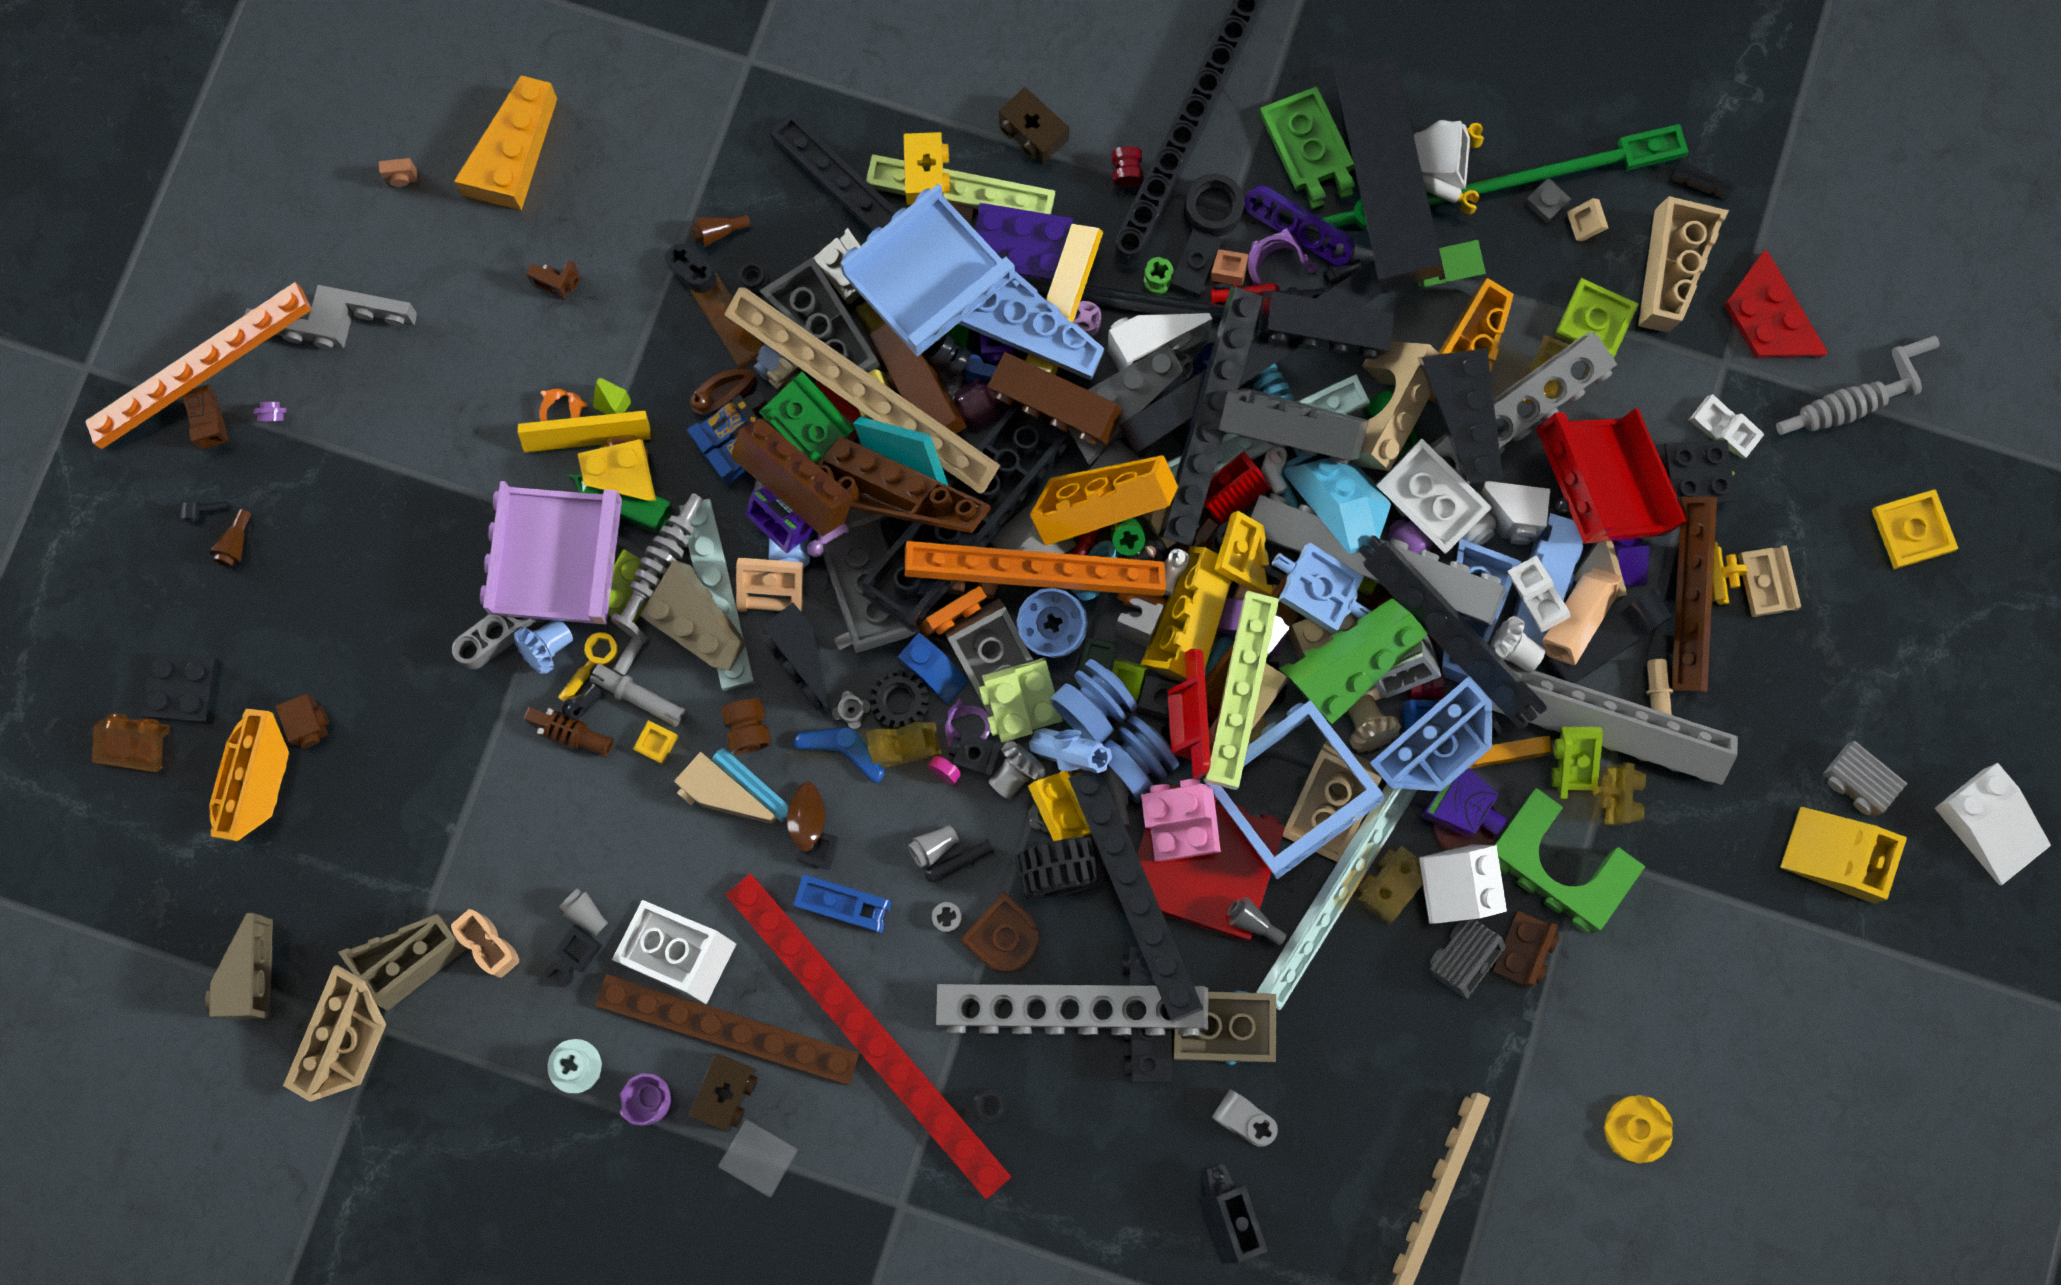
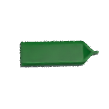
(636, 511)

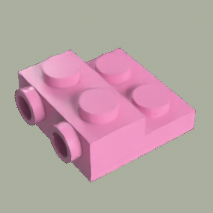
(1181, 820)

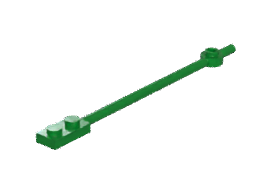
(1634, 150)

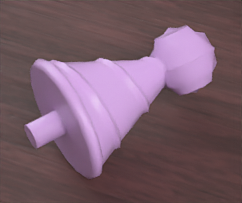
(815, 547)

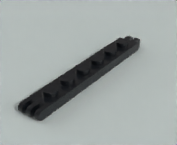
(1451, 632)

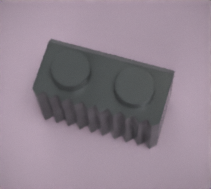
(1467, 957)

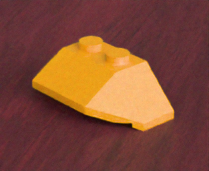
(248, 776)

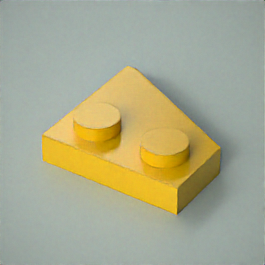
(619, 468)
(1244, 554)

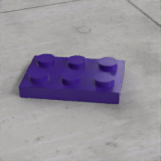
(1027, 237)

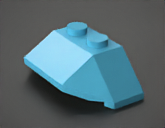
(1342, 500)

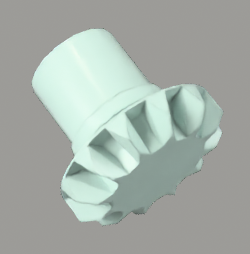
(574, 1066)

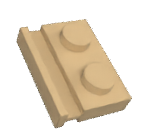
(1769, 581)

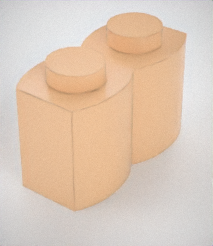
(481, 936)

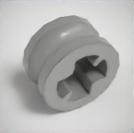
(938, 911)

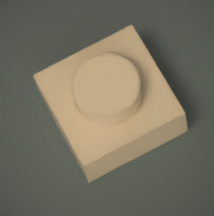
(1587, 219)

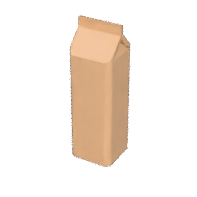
(1587, 608)

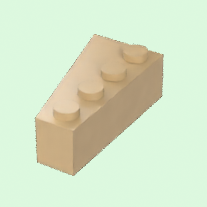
(1676, 258)

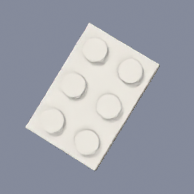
(1433, 496)

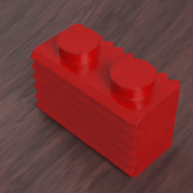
(1235, 487)

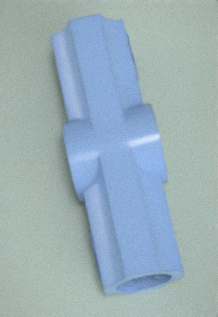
(1070, 750)

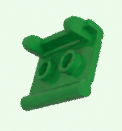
(806, 418)

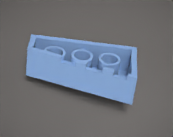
(1558, 551)

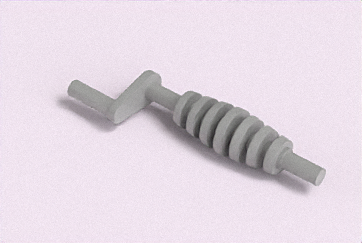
(1855, 402)
(656, 567)

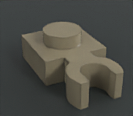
(783, 374)

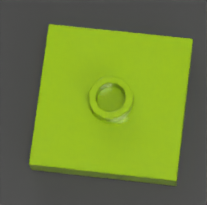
(1596, 311)

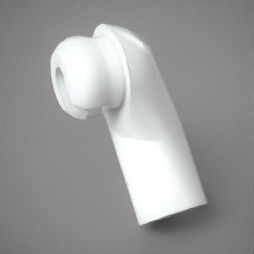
(1273, 467)
(1174, 566)

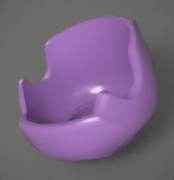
(645, 1099)

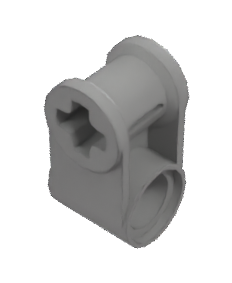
(1240, 1115)

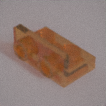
(129, 742)

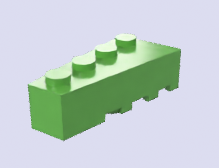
(1355, 659)

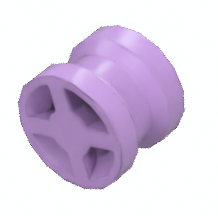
(1086, 312)

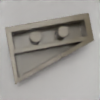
(692, 618)

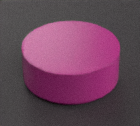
(944, 770)

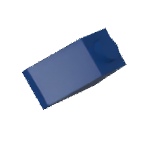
(933, 668)

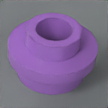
(270, 412)

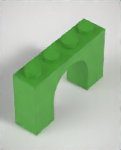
(1587, 904)

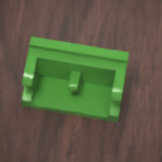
(1459, 262)

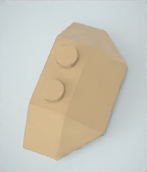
(337, 1039)

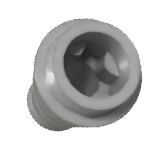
(931, 846)
(583, 912)

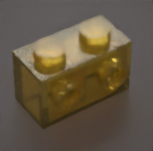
(1393, 885)

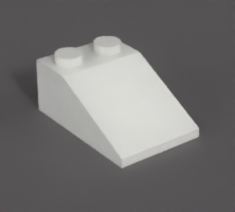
(1144, 334)
(1995, 823)
(674, 951)

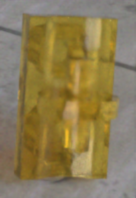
(1618, 794)

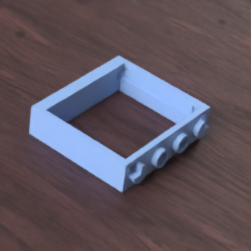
(1331, 826)

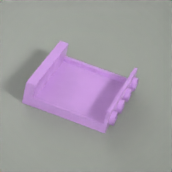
(551, 554)

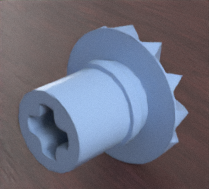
(542, 644)

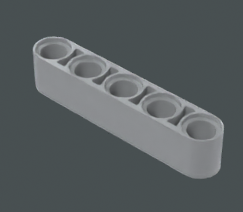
(486, 647)

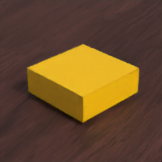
(655, 742)

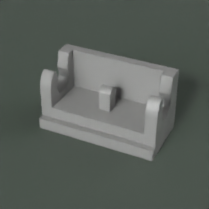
(1137, 626)

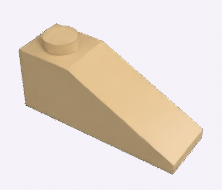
(715, 790)

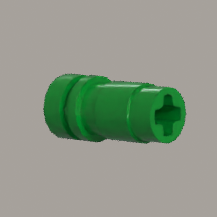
(1127, 536)

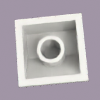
(1518, 510)
(1463, 883)

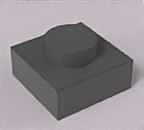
(1547, 200)

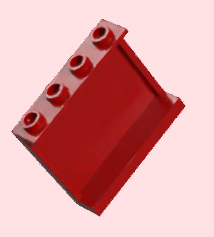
(1611, 477)
(1206, 885)

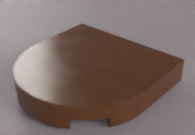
(1003, 936)

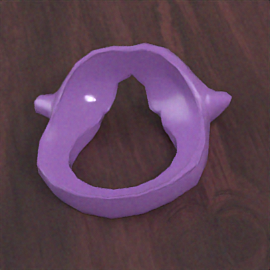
(958, 710)

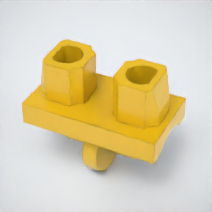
(1720, 573)

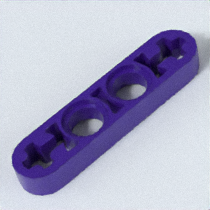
(1302, 219)

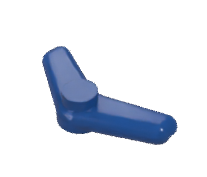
(845, 741)

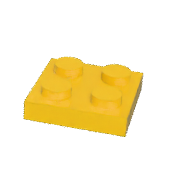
(1914, 529)

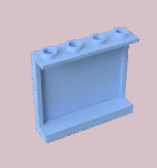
(925, 270)

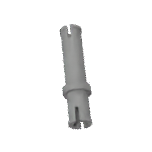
(626, 689)

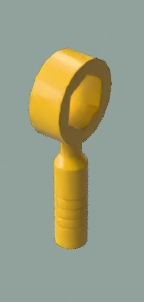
(584, 672)

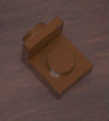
(552, 281)

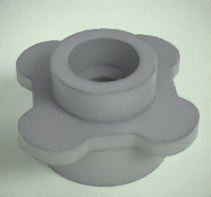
(849, 700)

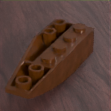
(898, 491)

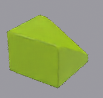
(610, 398)

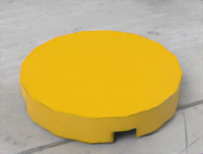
(1638, 1129)

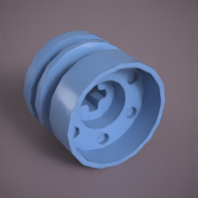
(1035, 615)
(1100, 696)
(1138, 756)

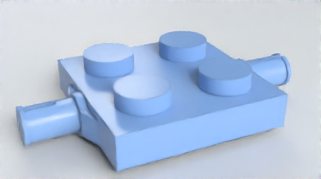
(1320, 587)

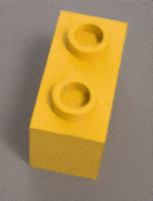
(922, 151)

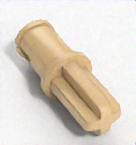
(1659, 685)

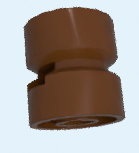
(746, 727)

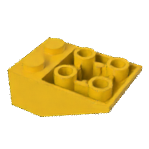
(1844, 854)

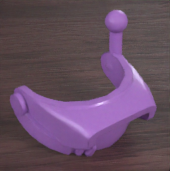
(1264, 247)

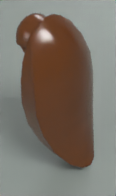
(722, 390)
(806, 816)

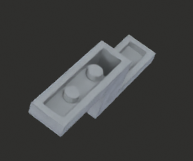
(333, 314)

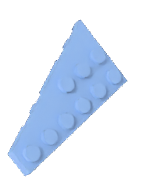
(1033, 325)

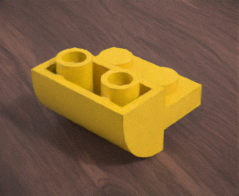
(1060, 806)

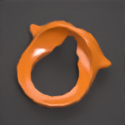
(550, 396)

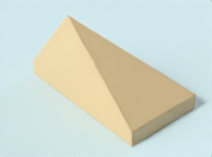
(1603, 557)

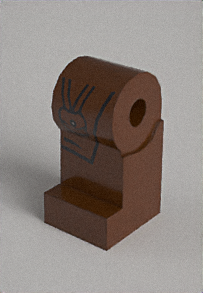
(205, 417)

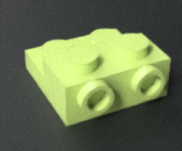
(1019, 699)

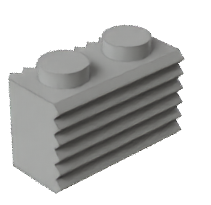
(1864, 779)

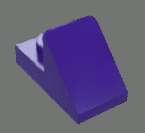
(1633, 561)

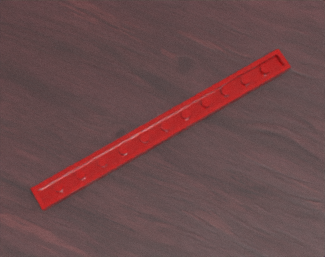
(868, 1036)

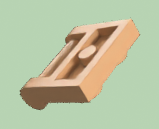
(768, 578)

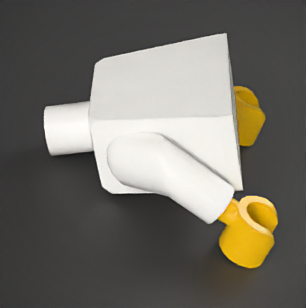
(1444, 160)

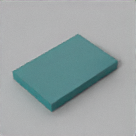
(901, 445)

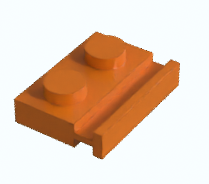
(943, 619)

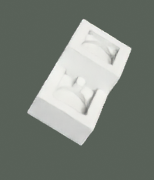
(1722, 424)
(1539, 594)

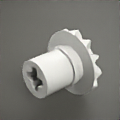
(1515, 646)

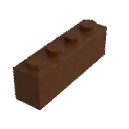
(916, 378)
(1056, 399)
(792, 476)

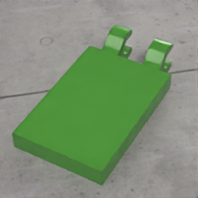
(1309, 144)

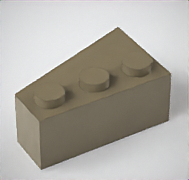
(403, 959)

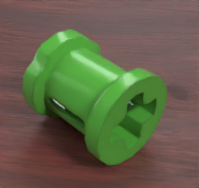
(1154, 283)

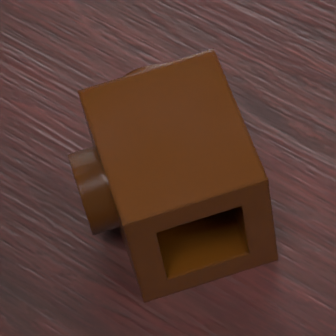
(303, 721)

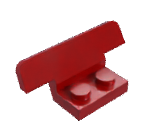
(1189, 716)

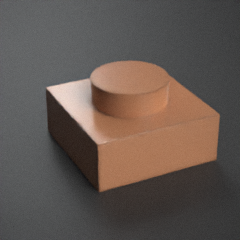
(398, 172)
(1230, 267)

